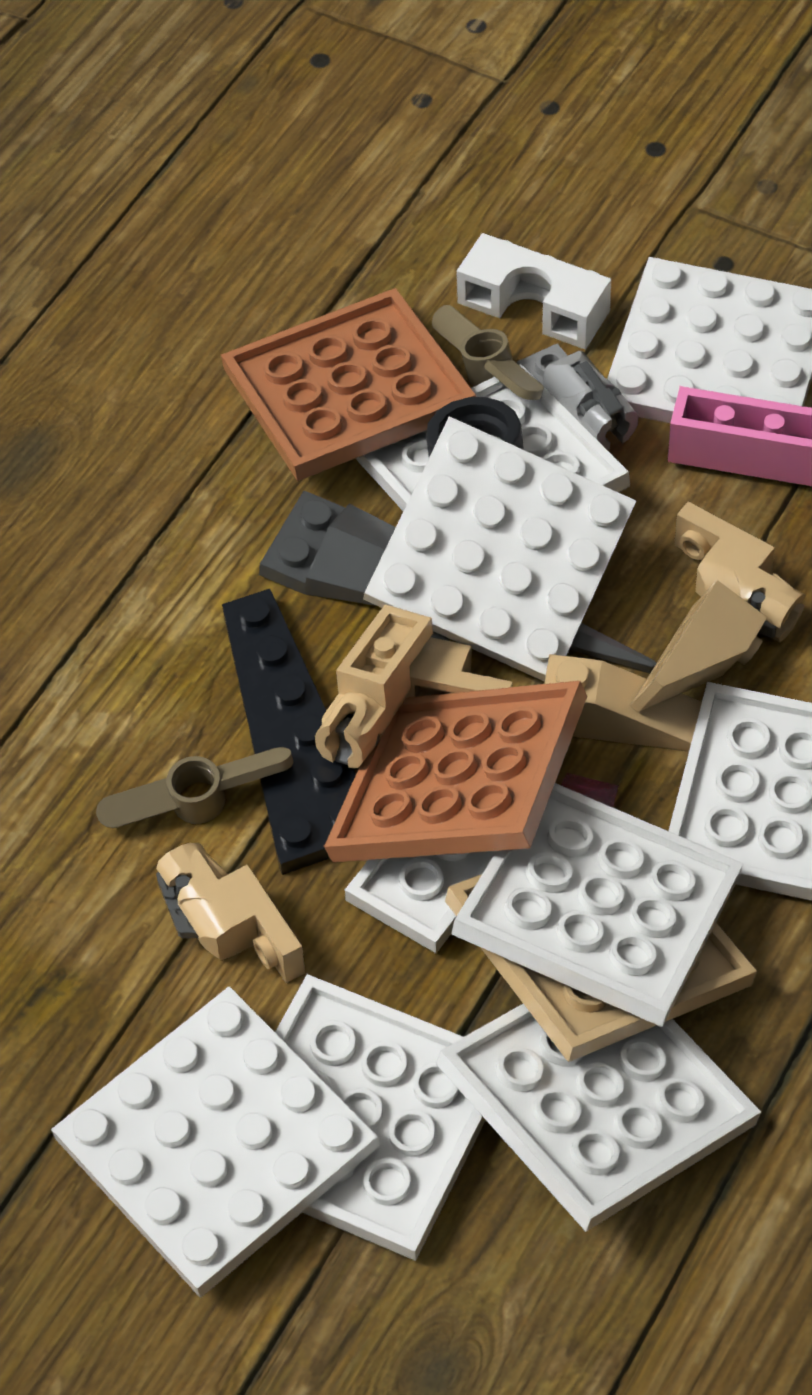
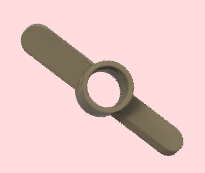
(485, 353)
(165, 793)

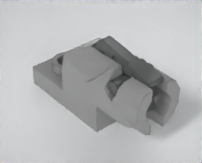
(583, 392)

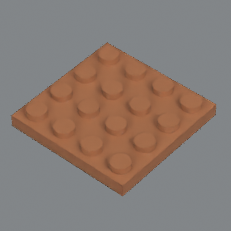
(345, 383)
(459, 774)

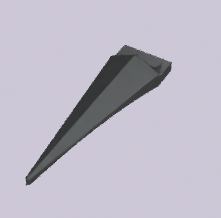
(338, 548)

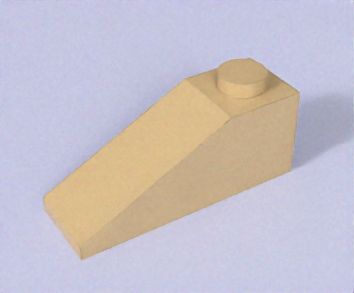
(706, 645)
(608, 708)

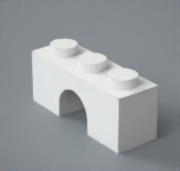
(503, 273)

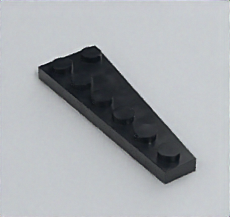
(285, 713)

